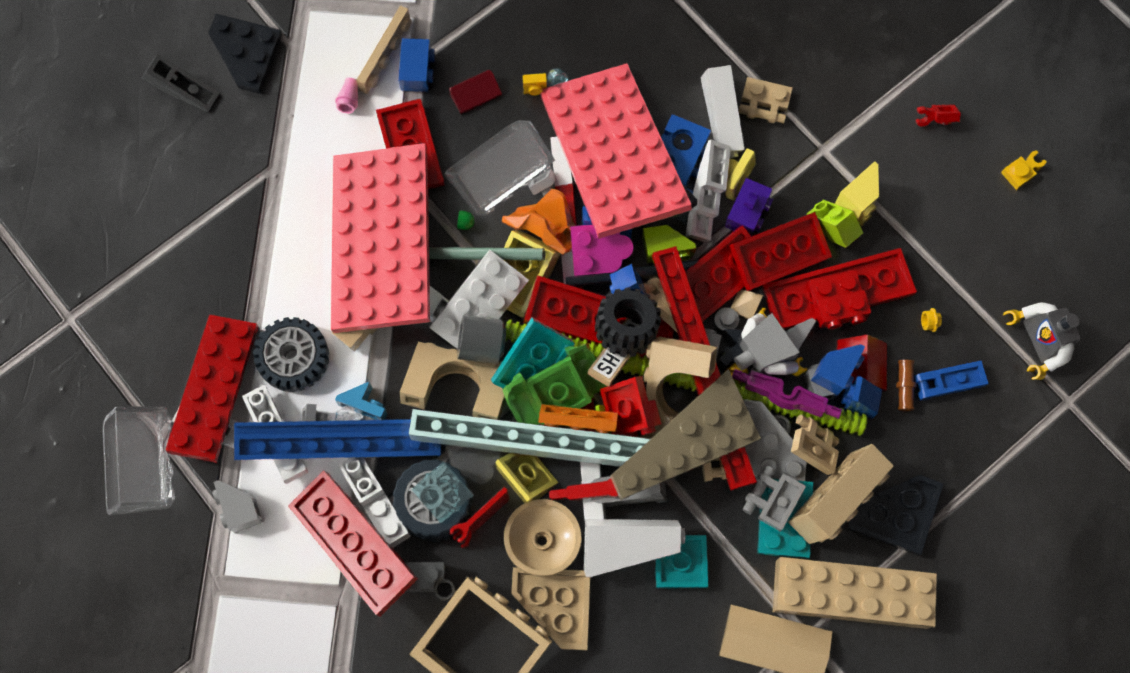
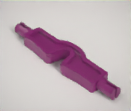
(799, 398)

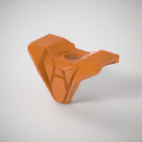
(546, 219)

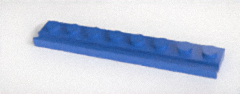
(327, 440)

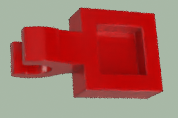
(940, 113)

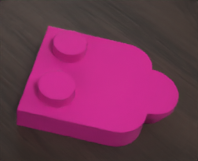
(595, 254)

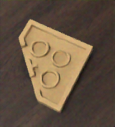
(557, 604)

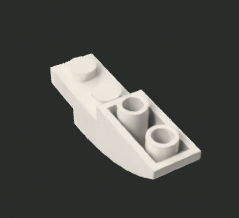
(264, 410)
(374, 500)

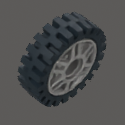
(283, 338)

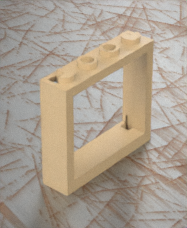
(498, 603)

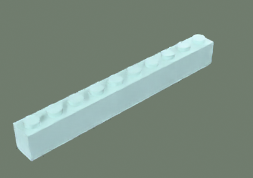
(523, 438)

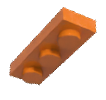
(578, 418)

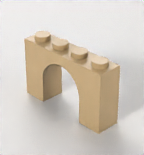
(671, 357)
(434, 362)

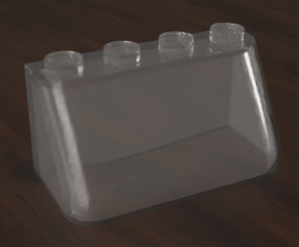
(500, 166)
(136, 460)

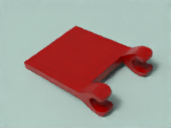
(479, 518)

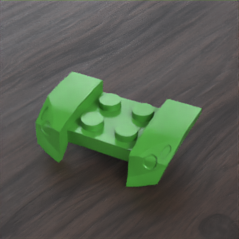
(558, 385)

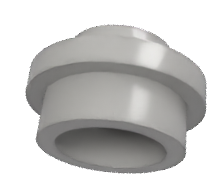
(726, 319)

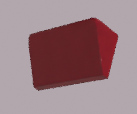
(475, 91)

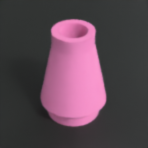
(348, 96)

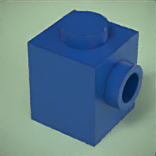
(627, 278)

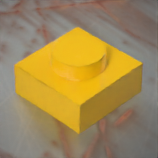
(534, 83)

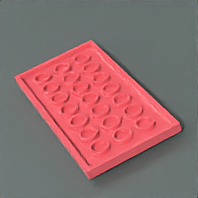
(614, 151)
(380, 239)

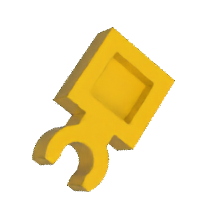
(1022, 171)

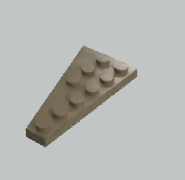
(699, 434)

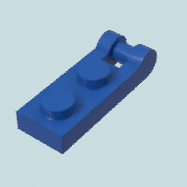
(951, 380)

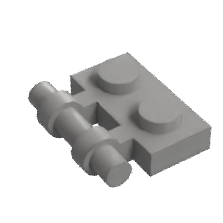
(780, 503)

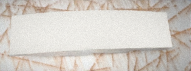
(707, 190)

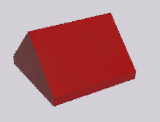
(875, 361)

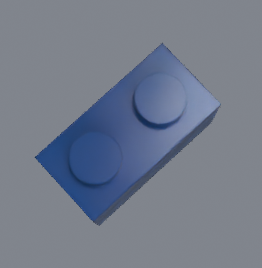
(415, 65)

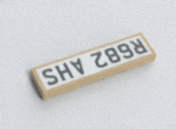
(609, 365)

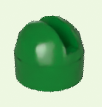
(465, 220)

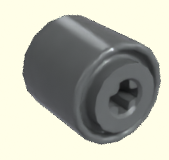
(481, 339)

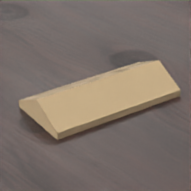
(775, 642)

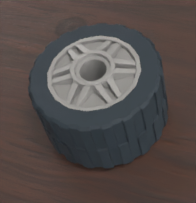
(415, 514)

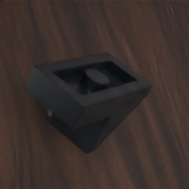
(727, 355)

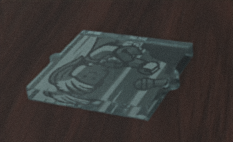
(442, 492)

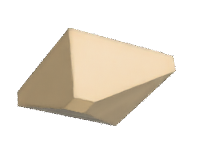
(746, 303)

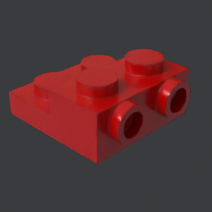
(839, 300)
(633, 408)

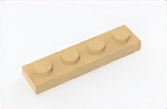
(381, 54)

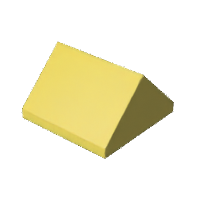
(526, 475)

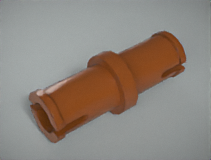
(906, 385)

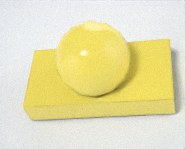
(738, 173)

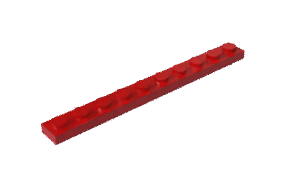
(691, 329)

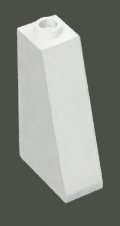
(723, 108)
(624, 543)

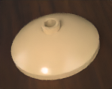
(542, 520)

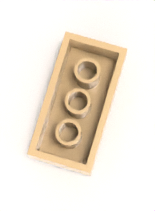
(841, 495)

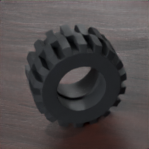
(627, 305)

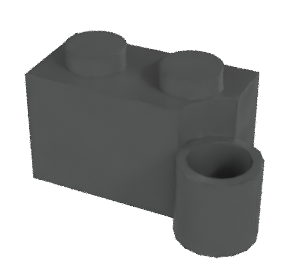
(430, 578)

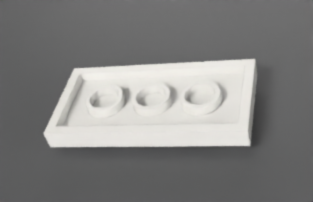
(483, 294)

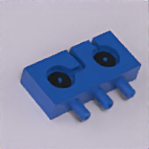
(685, 146)

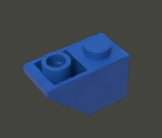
(836, 368)
(862, 398)

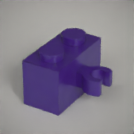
(749, 206)

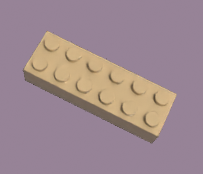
(855, 593)

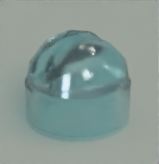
(559, 76)

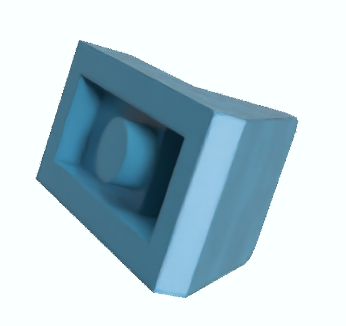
(358, 397)

